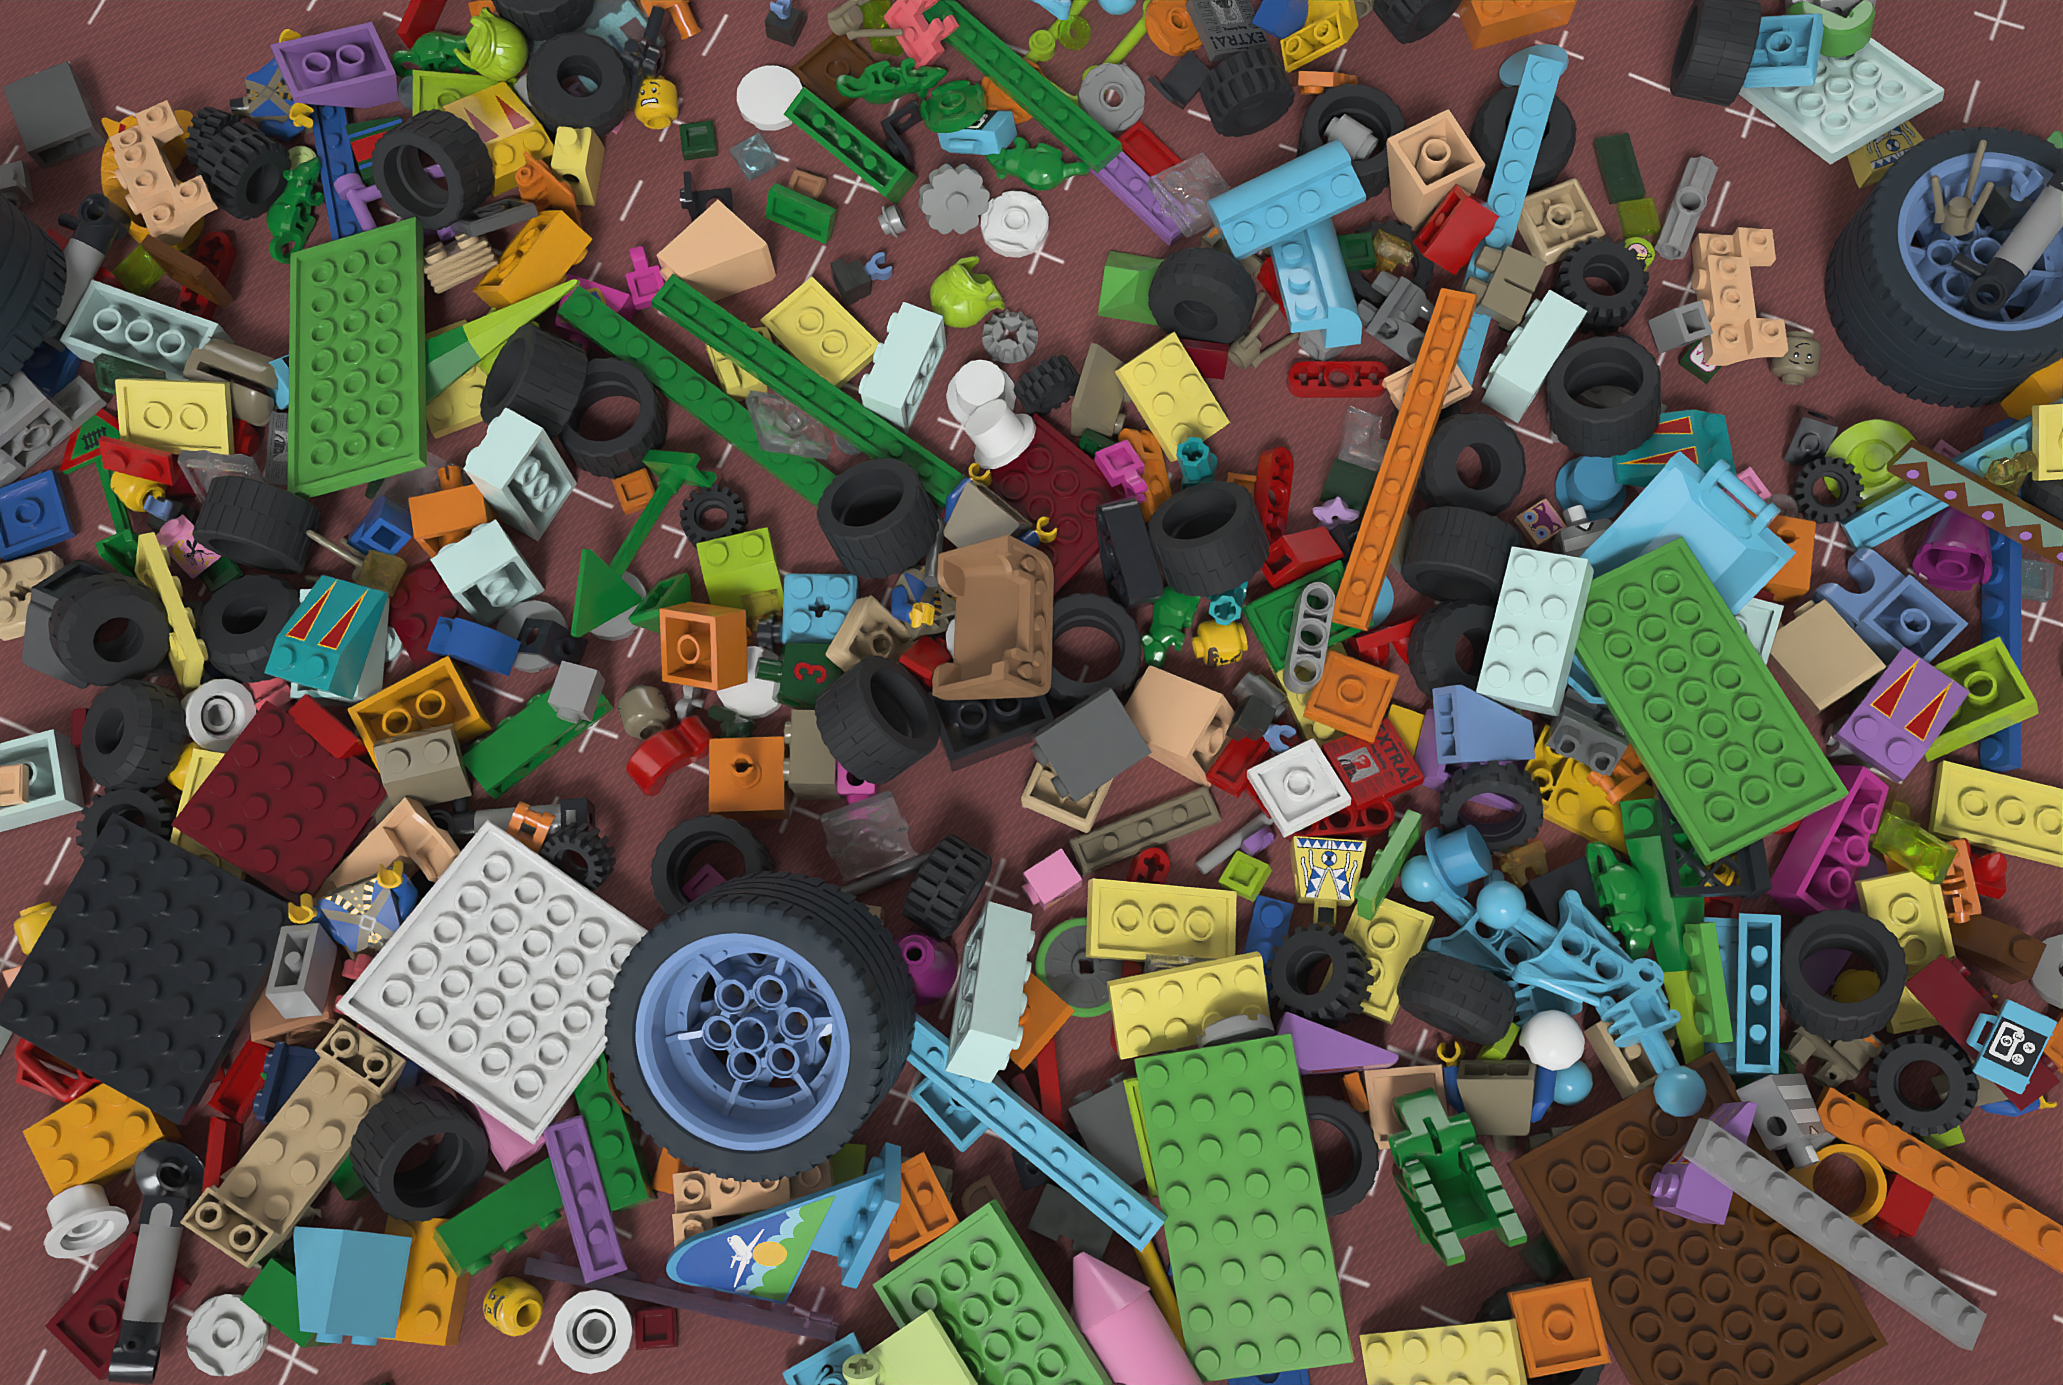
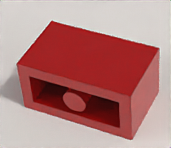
(1456, 229)

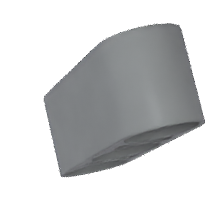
(1319, 624)

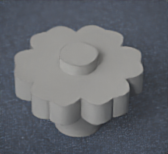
(953, 199)

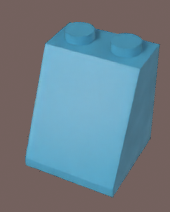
(349, 1283)

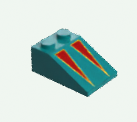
(1695, 433)
(328, 637)

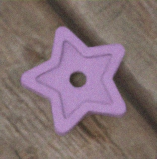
(1332, 508)

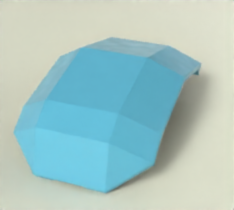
(1725, 539)

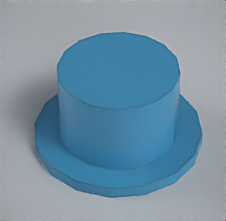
(1590, 484)
(1458, 858)

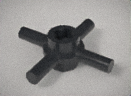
(643, 56)

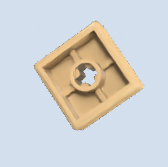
(1563, 204)
(457, 261)
(16, 583)
(868, 632)
(1044, 799)

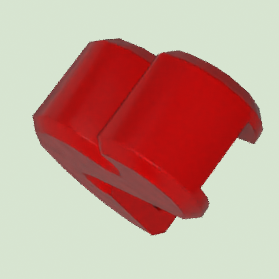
(667, 753)

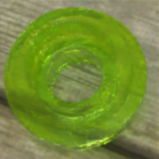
(1081, 29)

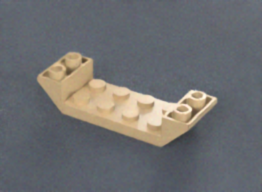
(297, 1148)

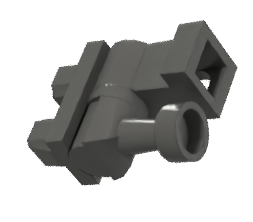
(1395, 318)
(1589, 741)

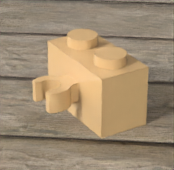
(1626, 1066)

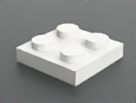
(1298, 787)

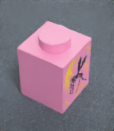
(183, 547)
(1051, 880)

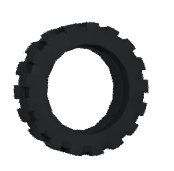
(1422, 266)
(1493, 779)

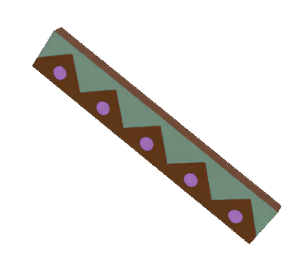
(1979, 499)

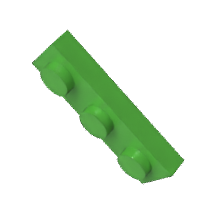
(1388, 864)
(1707, 982)

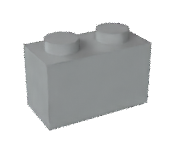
(301, 971)

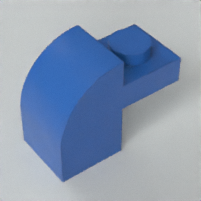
(1281, 17)
(383, 529)
(474, 645)

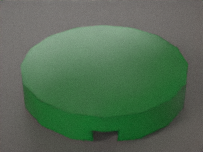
(953, 106)

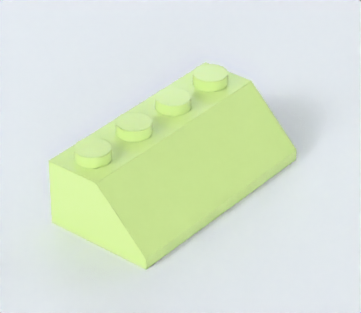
(920, 1356)

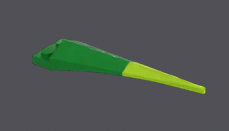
(463, 347)
(1667, 913)

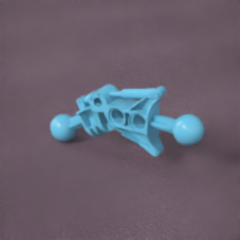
(1488, 954)
(1643, 1007)

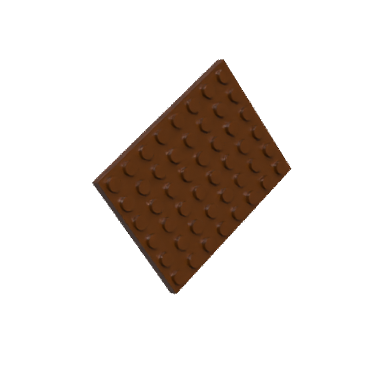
(1684, 1294)

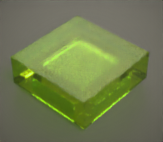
(1638, 218)

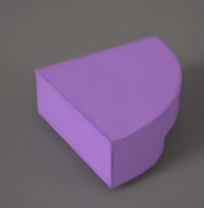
(1258, 841)

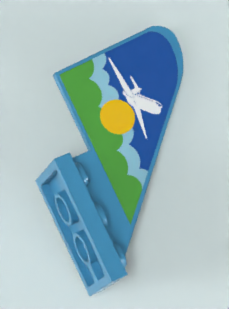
(768, 1249)

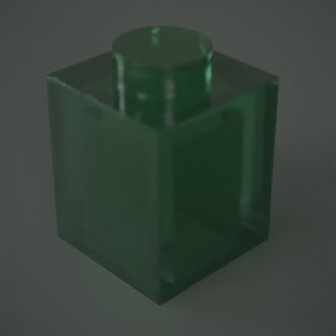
(1349, 483)

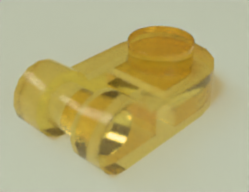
(2011, 473)

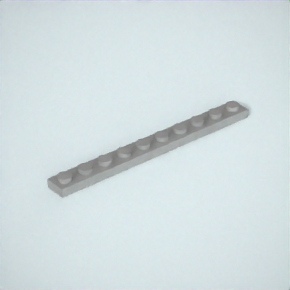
(1833, 1233)

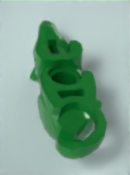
(432, 53)
(884, 84)
(1037, 167)
(290, 213)
(1168, 619)
(1624, 895)

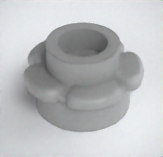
(892, 220)

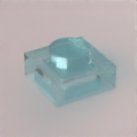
(753, 157)
(2036, 580)

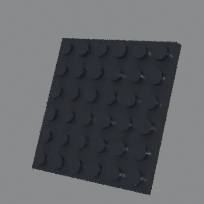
(147, 969)

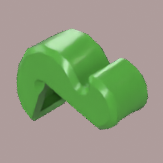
(1841, 34)

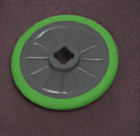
(1059, 969)

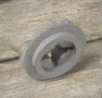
(1008, 350)

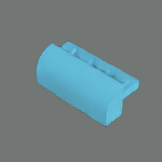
(1286, 200)
(1317, 285)
(1752, 986)

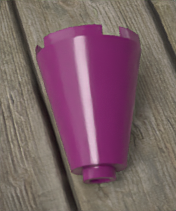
(1954, 552)
(934, 971)

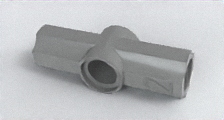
(1693, 194)

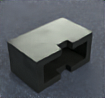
(1064, 1215)

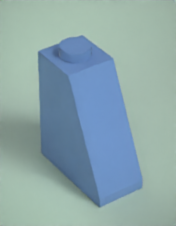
(1478, 729)

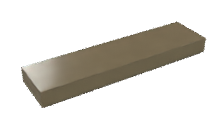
(1144, 830)

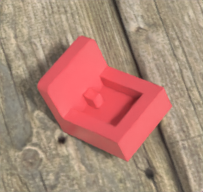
(275, 691)

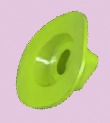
(1869, 448)

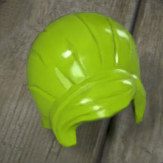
(495, 47)
(964, 296)

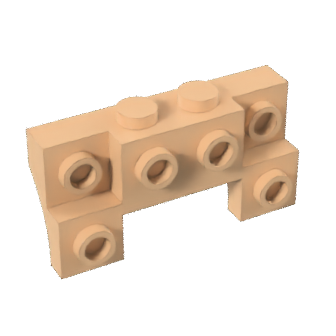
(151, 181)
(1727, 294)
(402, 835)
(705, 1197)

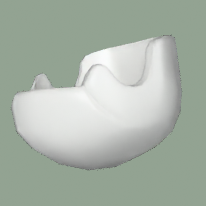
(1552, 1040)

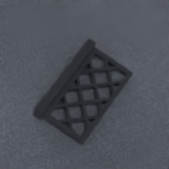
(1747, 863)

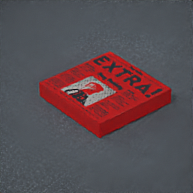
(1373, 769)

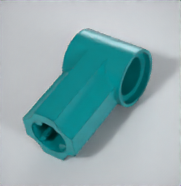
(1196, 462)
(1228, 605)

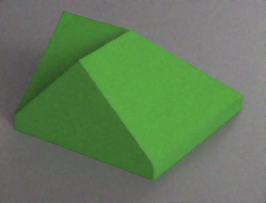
(1127, 287)

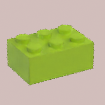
(1995, 697)

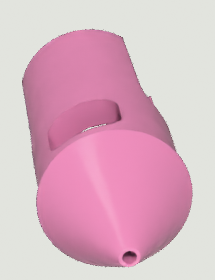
(1126, 1327)

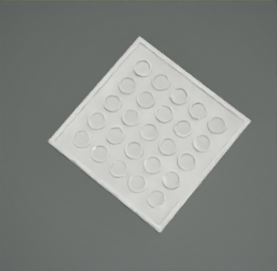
(499, 981)

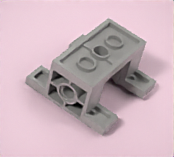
(37, 423)

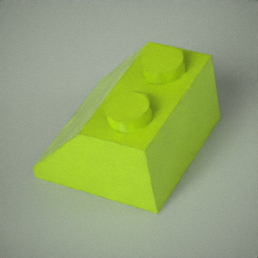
(739, 567)

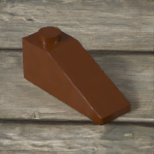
(1996, 948)

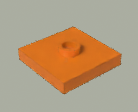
(1351, 696)
(1041, 1020)
(1559, 1327)

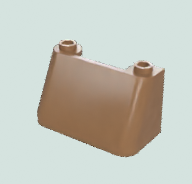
(999, 621)

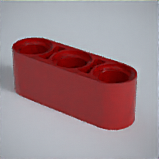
(1357, 824)

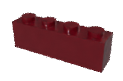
(1956, 1007)

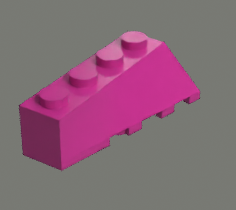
(1831, 848)

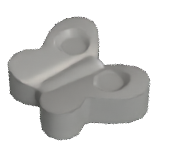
(686, 705)

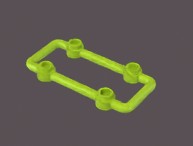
(1043, 43)

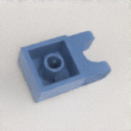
(1891, 609)

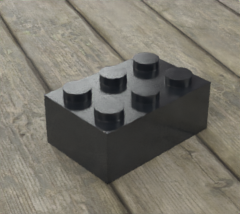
(987, 727)

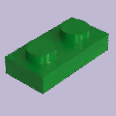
(800, 213)

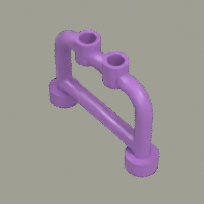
(352, 188)

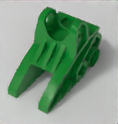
(1445, 1191)

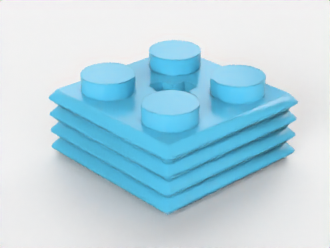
(1786, 51)
(808, 592)
(953, 1120)

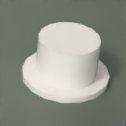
(975, 385)
(998, 433)
(218, 713)
(82, 1222)
(592, 1331)

